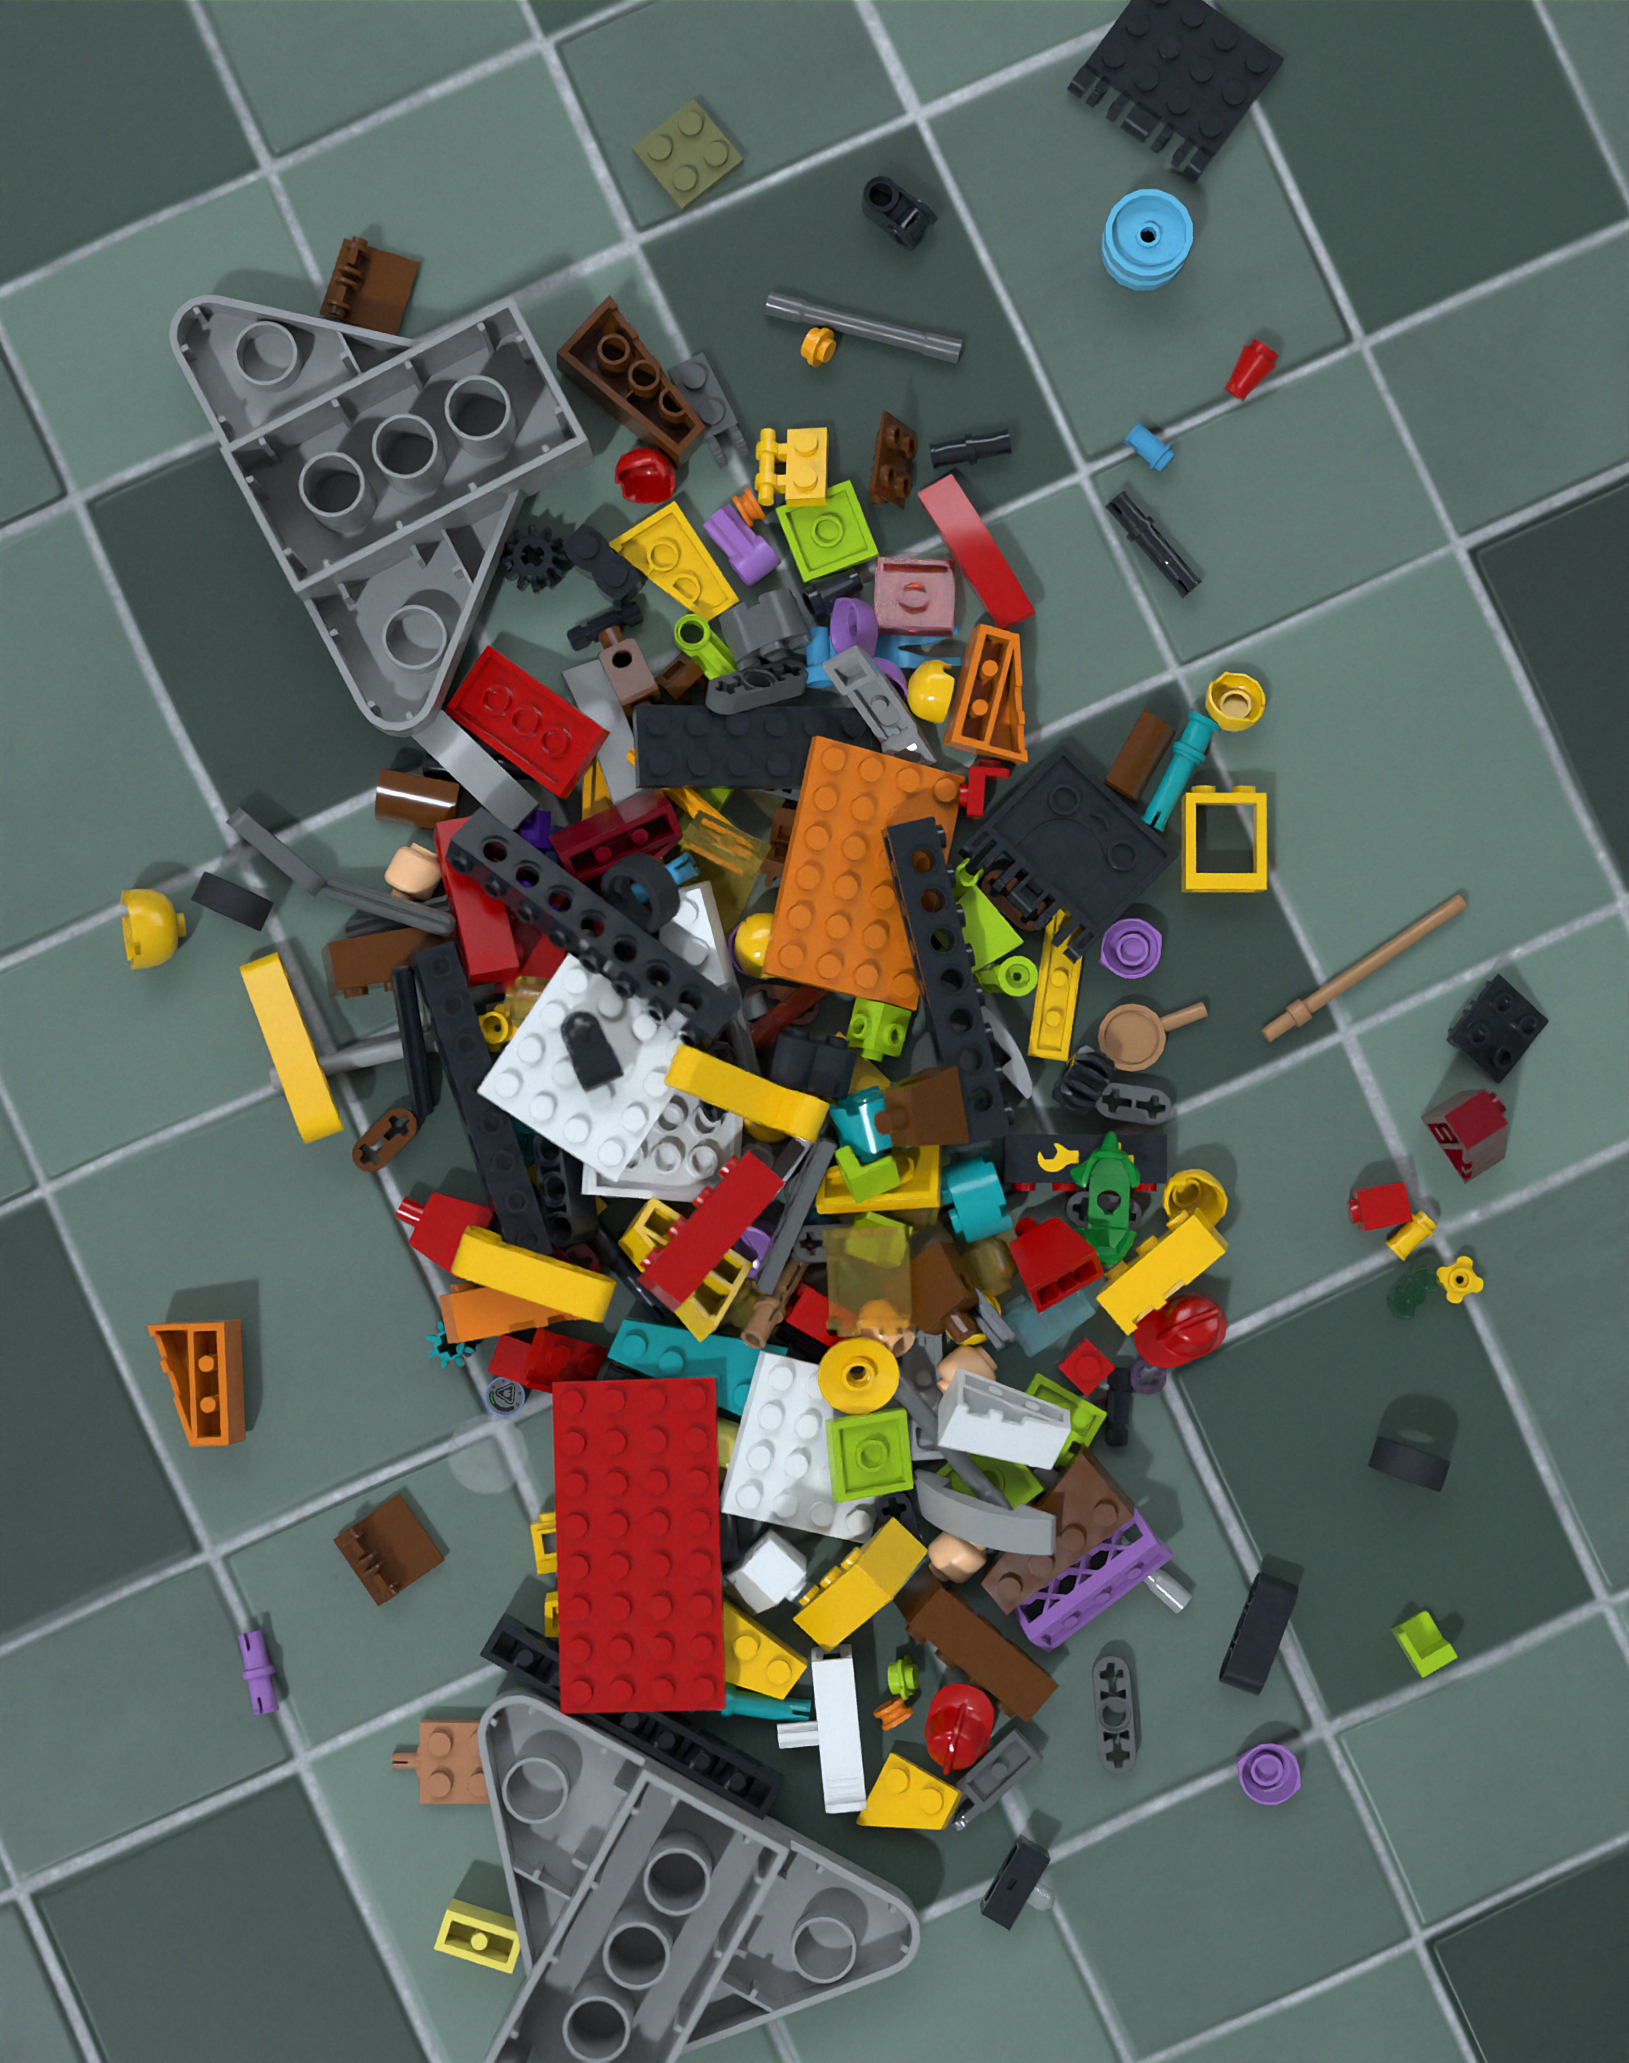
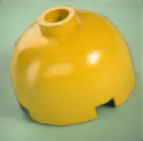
(150, 928)

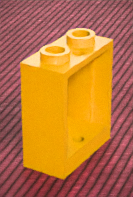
(1223, 882)

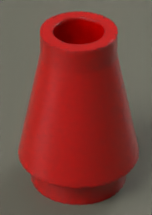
(1251, 368)

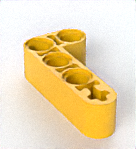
(746, 1094)
(532, 1275)

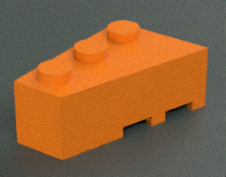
(988, 698)
(487, 1312)
(205, 1376)

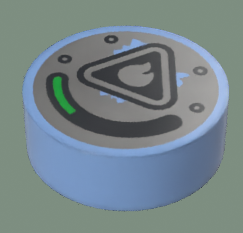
(504, 1397)

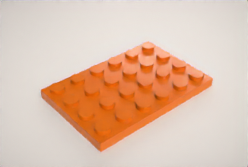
(836, 895)

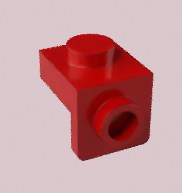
(972, 794)

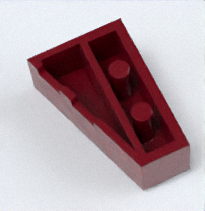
(634, 826)
(1470, 1131)

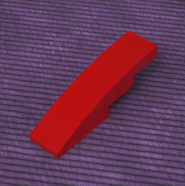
(976, 553)

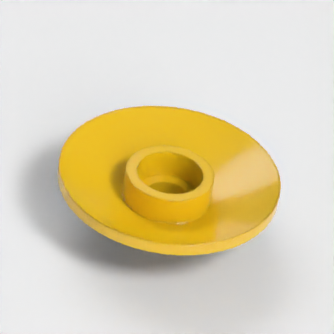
(863, 1391)

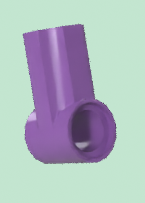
(747, 553)

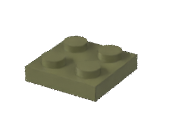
(688, 155)

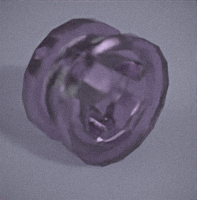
(1147, 1388)

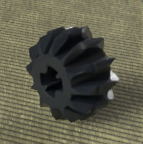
(530, 573)
(1083, 1080)

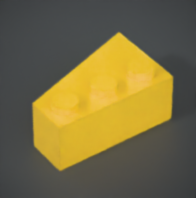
(1160, 1268)
(714, 1295)
(860, 1586)
(757, 1656)

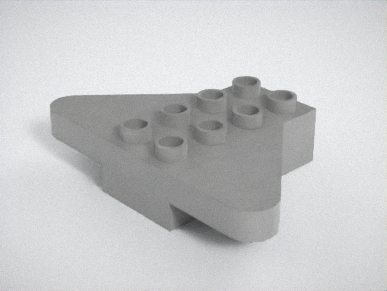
(382, 474)
(658, 1904)

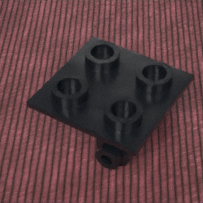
(1497, 1028)

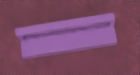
(1098, 1591)

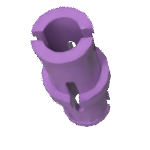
(258, 1672)

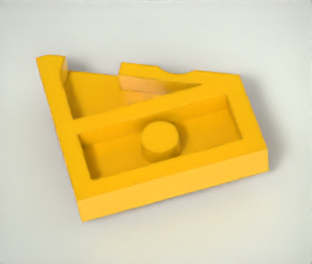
(909, 1798)

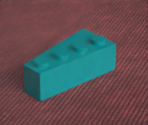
(674, 1352)

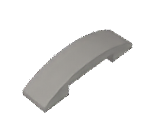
(595, 696)
(879, 705)
(477, 771)
(1015, 1069)
(921, 1367)
(980, 1522)

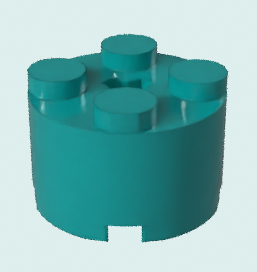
(855, 1123)
(976, 1197)

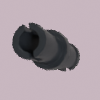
(970, 448)

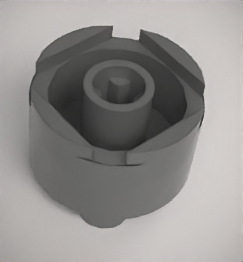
(765, 629)

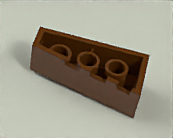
(629, 383)
(367, 961)
(1087, 1511)
(973, 1645)

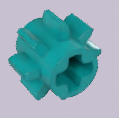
(449, 1354)

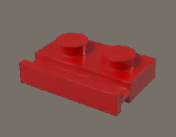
(560, 1359)

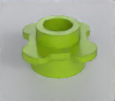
(903, 1677)

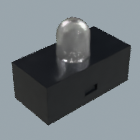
(1018, 1884)

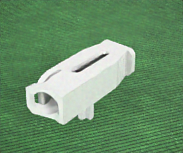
(834, 1731)

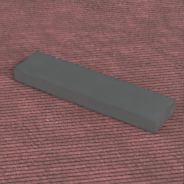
(794, 1213)

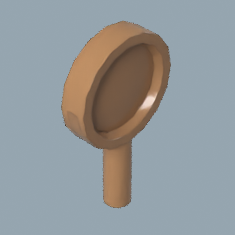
(1136, 1035)

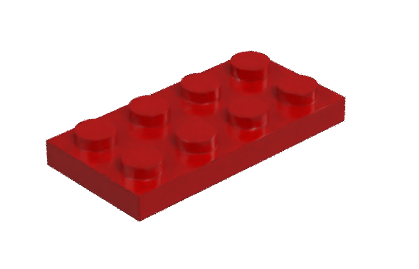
(527, 722)

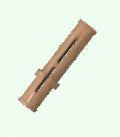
(771, 1308)

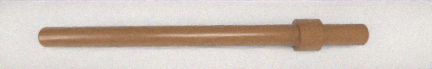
(1300, 1011)

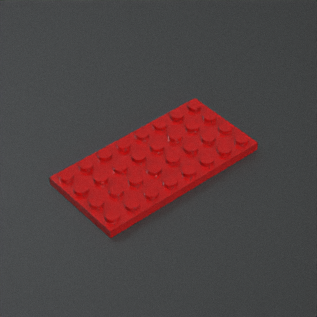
(638, 1545)

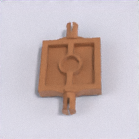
(447, 1762)

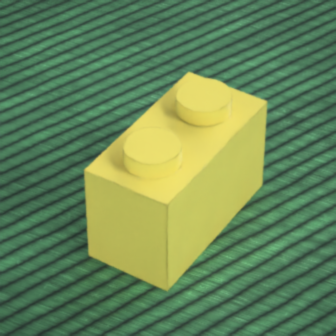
(479, 1936)

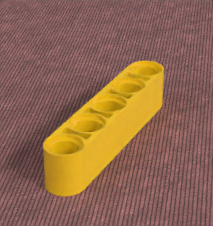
(291, 1048)

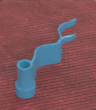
(886, 648)

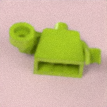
(990, 939)

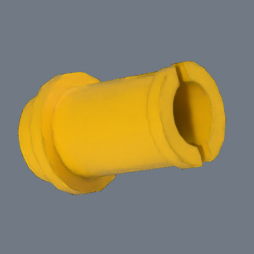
(1411, 1235)

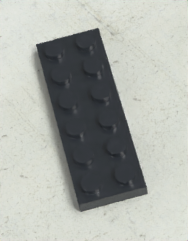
(738, 750)

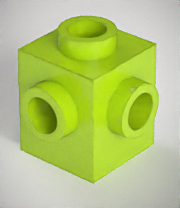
(878, 1029)

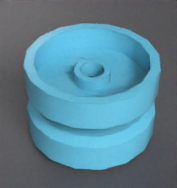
(1150, 216)

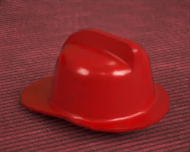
(1180, 1331)
(958, 1726)

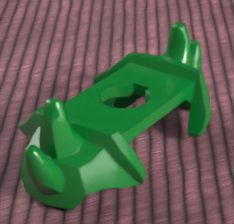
(1108, 1170)

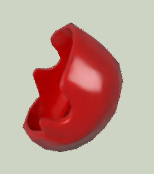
(645, 476)

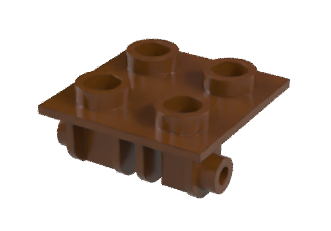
(369, 287)
(894, 451)
(389, 1550)

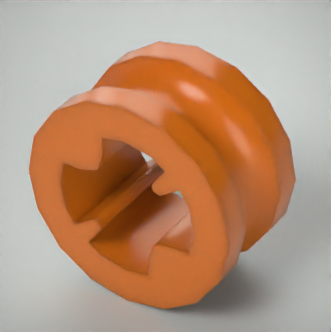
(748, 507)
(893, 1712)

